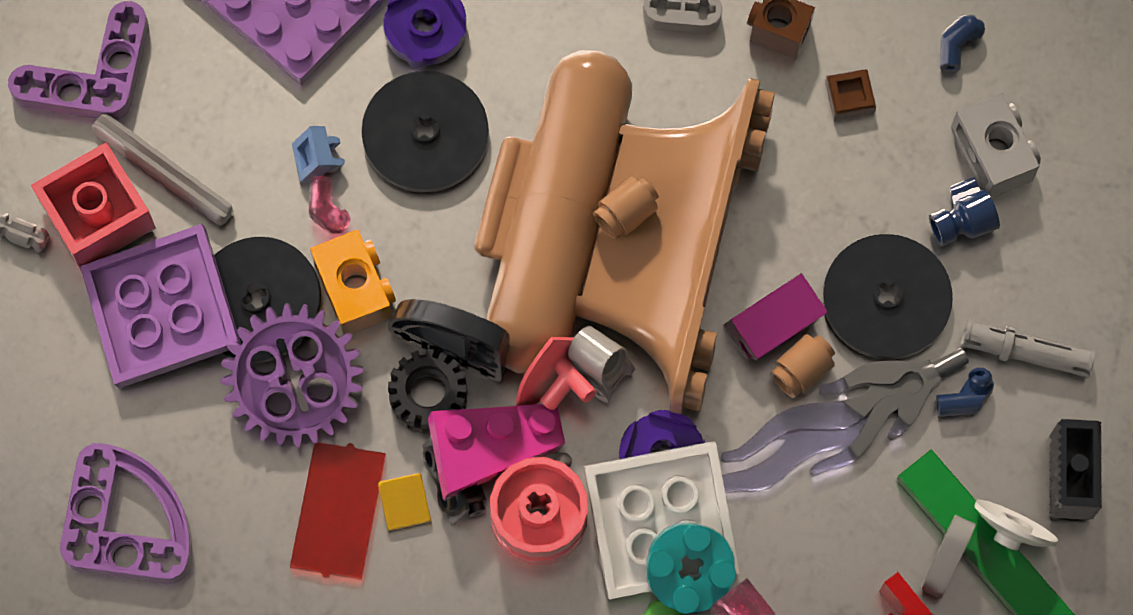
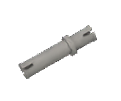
(1017, 346)

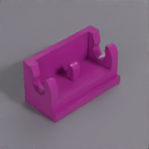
(776, 317)

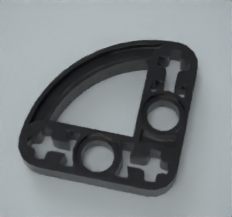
(460, 334)

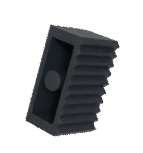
(1076, 469)

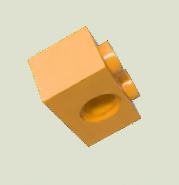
(346, 257)

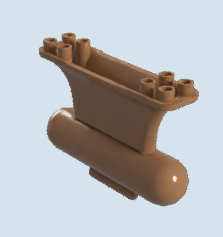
(567, 267)

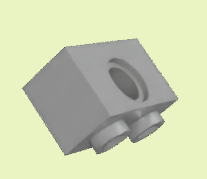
(996, 169)

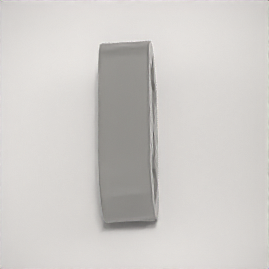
(683, 15)
(948, 556)

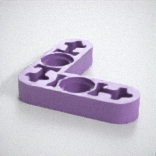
(105, 78)

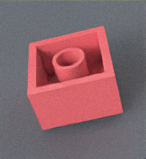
(93, 205)

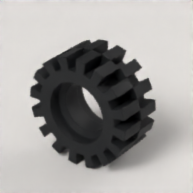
(425, 366)

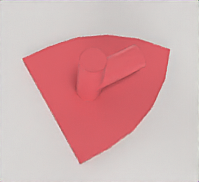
(553, 376)

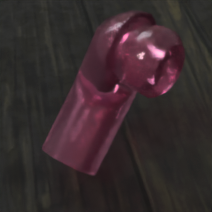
(322, 210)

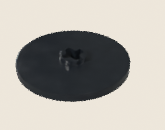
(425, 162)
(274, 271)
(887, 329)

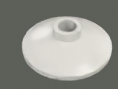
(1013, 527)

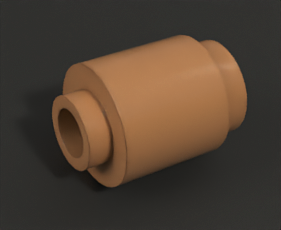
(626, 207)
(803, 365)

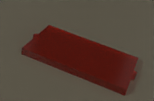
(338, 510)

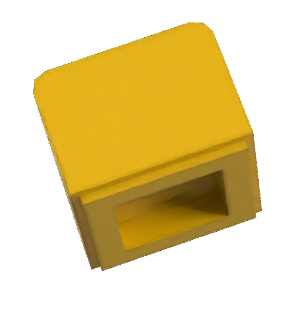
(404, 502)

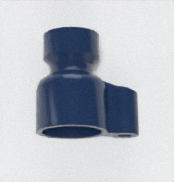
(972, 214)

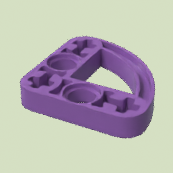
(104, 542)

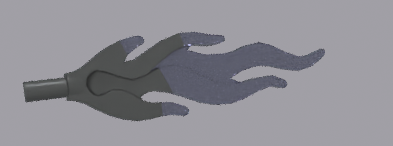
(849, 423)

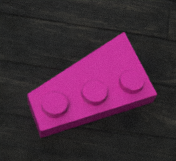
(485, 441)

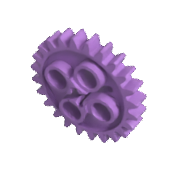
(254, 387)

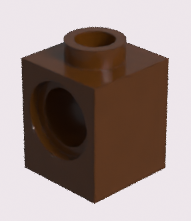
(786, 39)

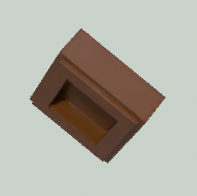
(850, 94)

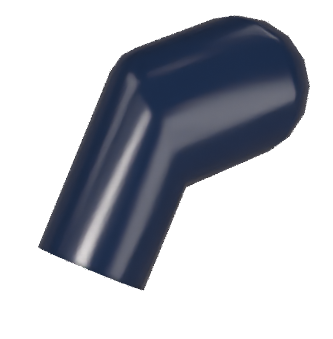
(955, 36)
(971, 396)

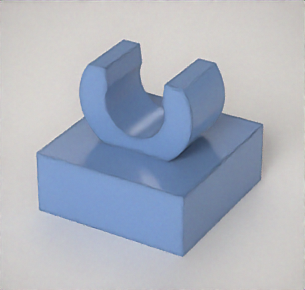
(314, 155)

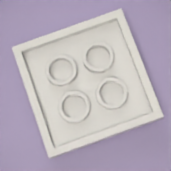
(644, 496)

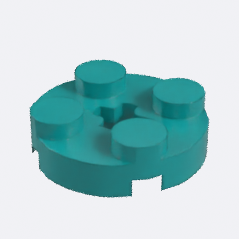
(664, 563)

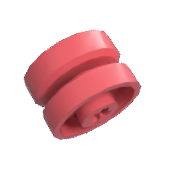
(532, 486)

